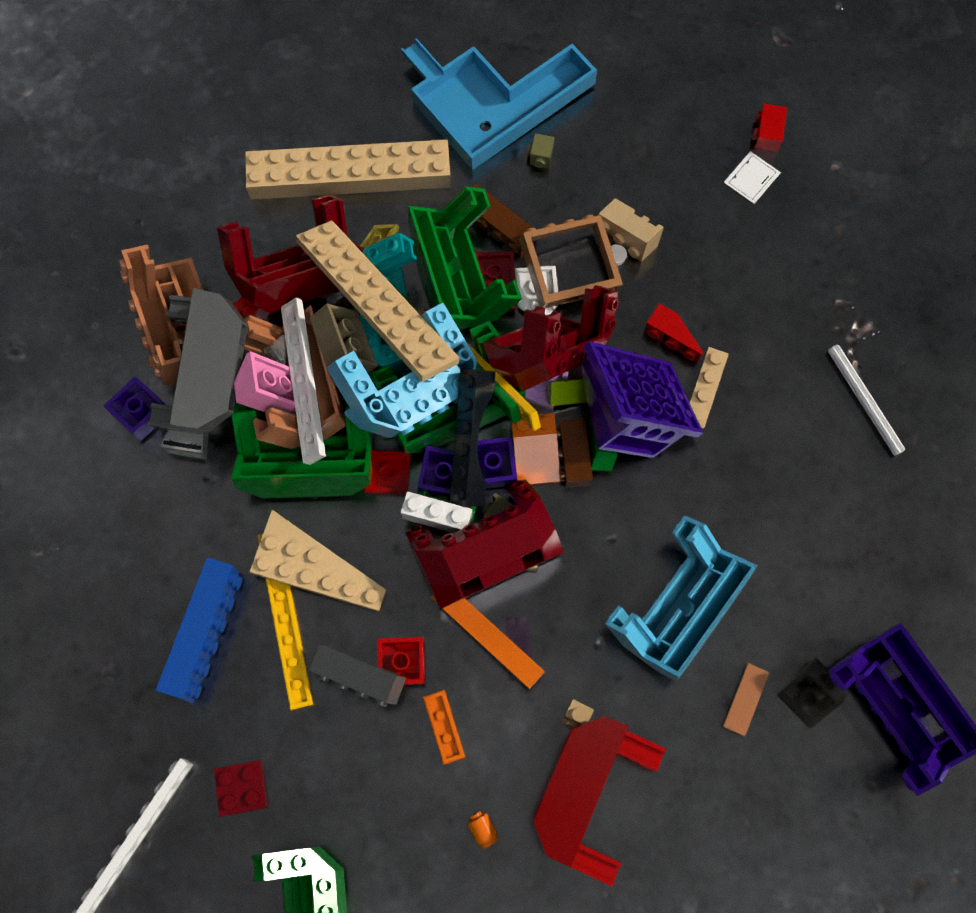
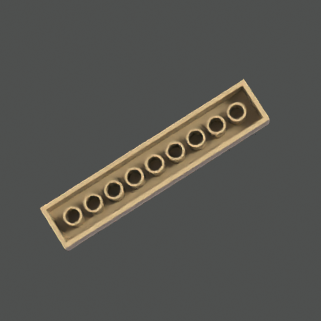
(347, 169)

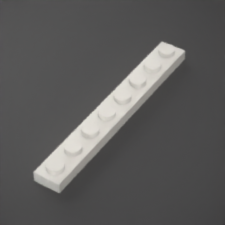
(303, 382)
(135, 835)

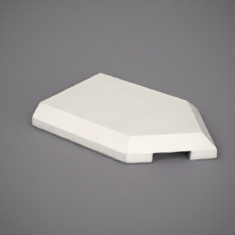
(527, 290)

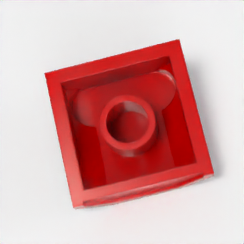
(403, 657)

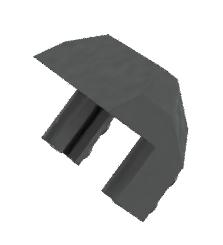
(207, 364)

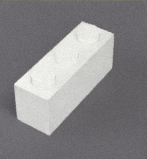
(435, 513)

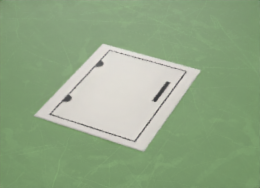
(752, 177)

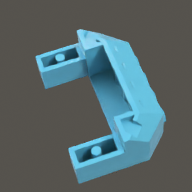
(407, 399)

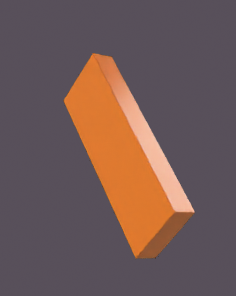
(444, 727)

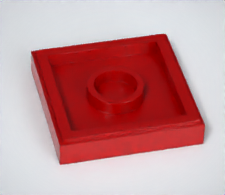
(389, 472)

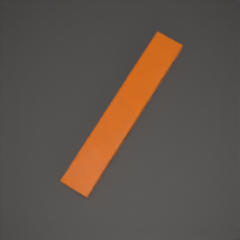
(494, 642)

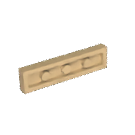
(707, 384)

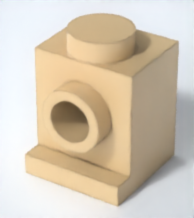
(577, 714)

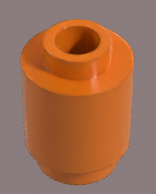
(482, 829)

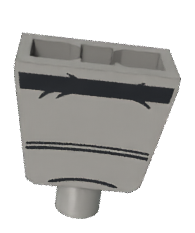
(186, 444)

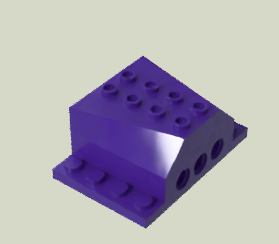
(635, 401)

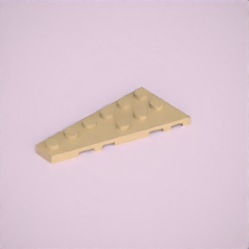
(304, 563)

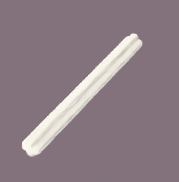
(866, 400)

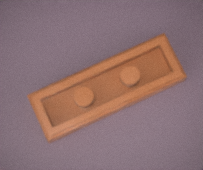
(745, 699)

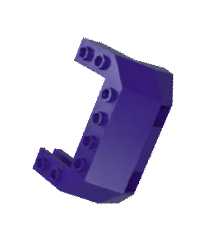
(907, 704)

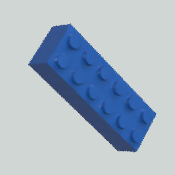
(200, 631)

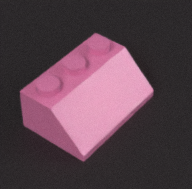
(264, 384)

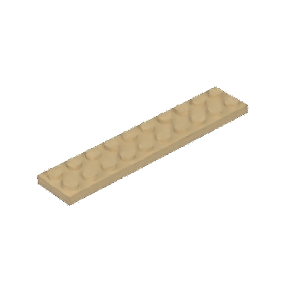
(378, 301)

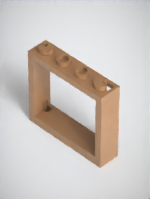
(554, 299)

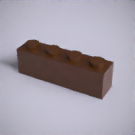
(503, 224)

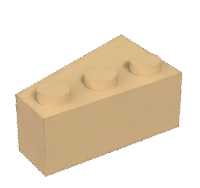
(630, 230)

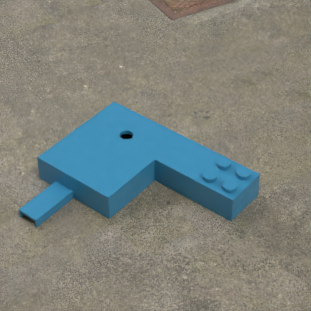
(474, 93)

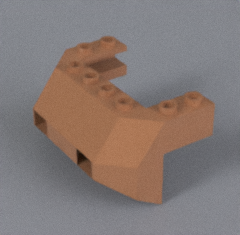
(149, 295)
(282, 426)

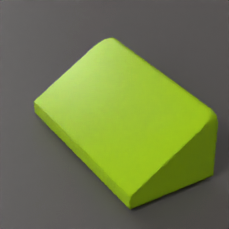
(566, 392)

